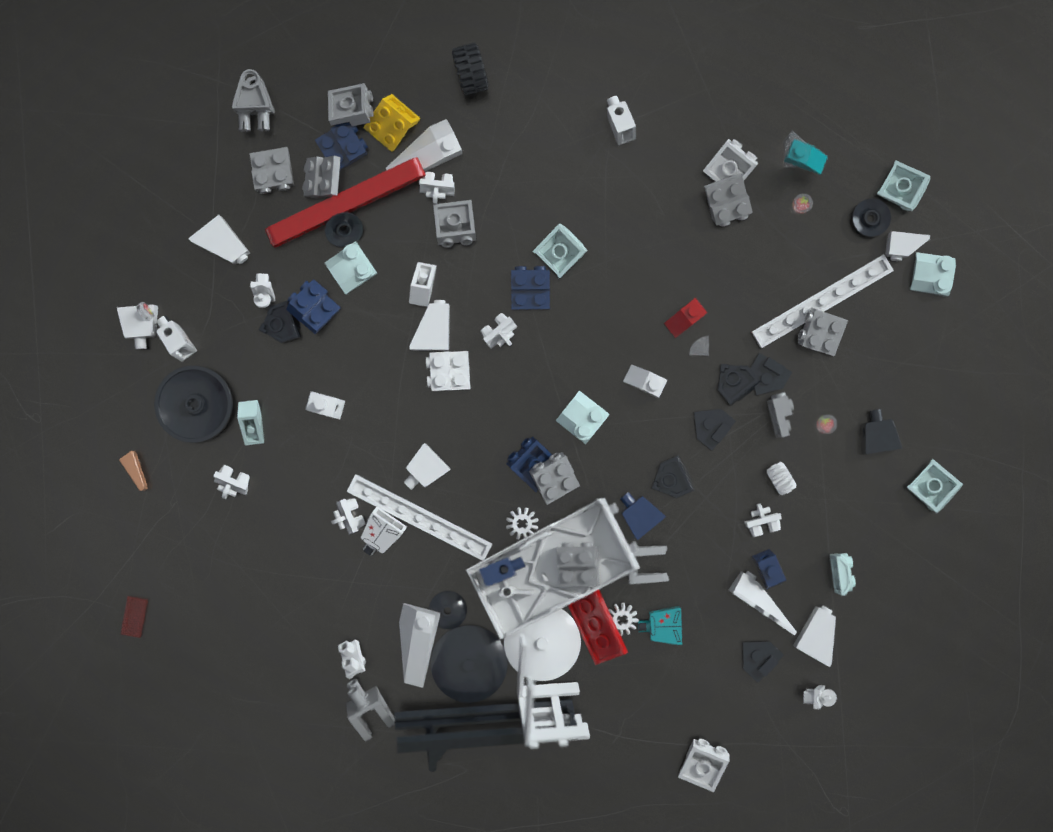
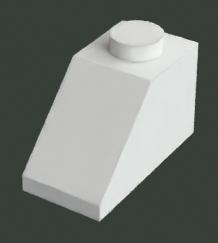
(902, 244)
(422, 284)
(645, 381)

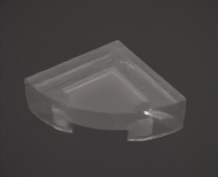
(700, 347)

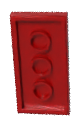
(597, 628)

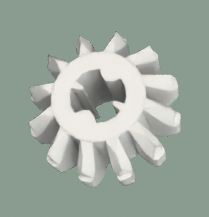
(781, 478)
(521, 516)
(620, 612)

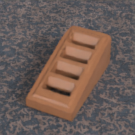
(132, 466)

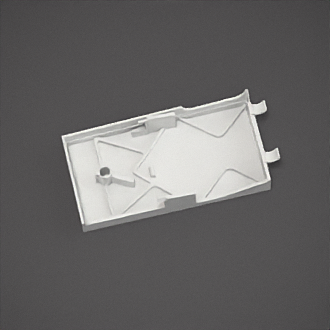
(536, 587)

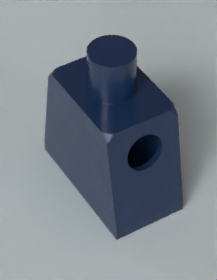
(640, 515)
(769, 569)
(493, 575)

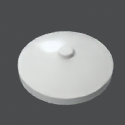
(550, 646)

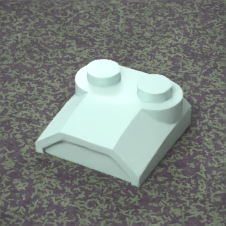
(904, 186)
(560, 250)
(350, 267)
(933, 274)
(582, 417)
(935, 486)
(841, 573)

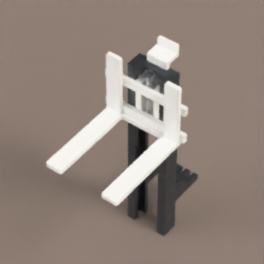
(540, 720)

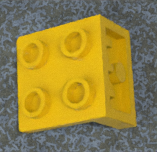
(391, 122)

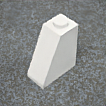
(221, 241)
(433, 329)
(818, 635)

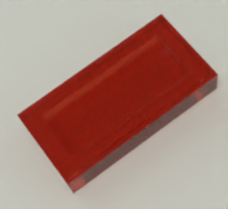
(134, 616)

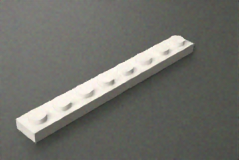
(823, 300)
(419, 517)

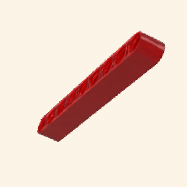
(345, 201)

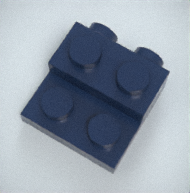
(343, 143)
(530, 288)
(312, 306)
(524, 460)

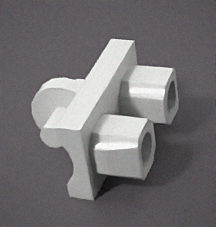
(435, 188)
(262, 291)
(501, 333)
(224, 478)
(352, 524)
(755, 524)
(351, 658)
(820, 697)

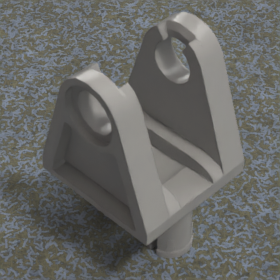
(252, 101)
(635, 577)
(363, 702)

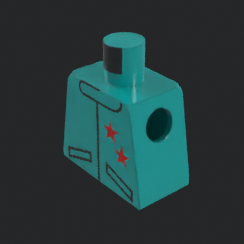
(663, 625)

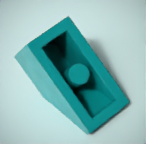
(805, 157)

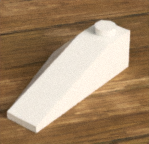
(431, 147)
(753, 593)
(417, 637)

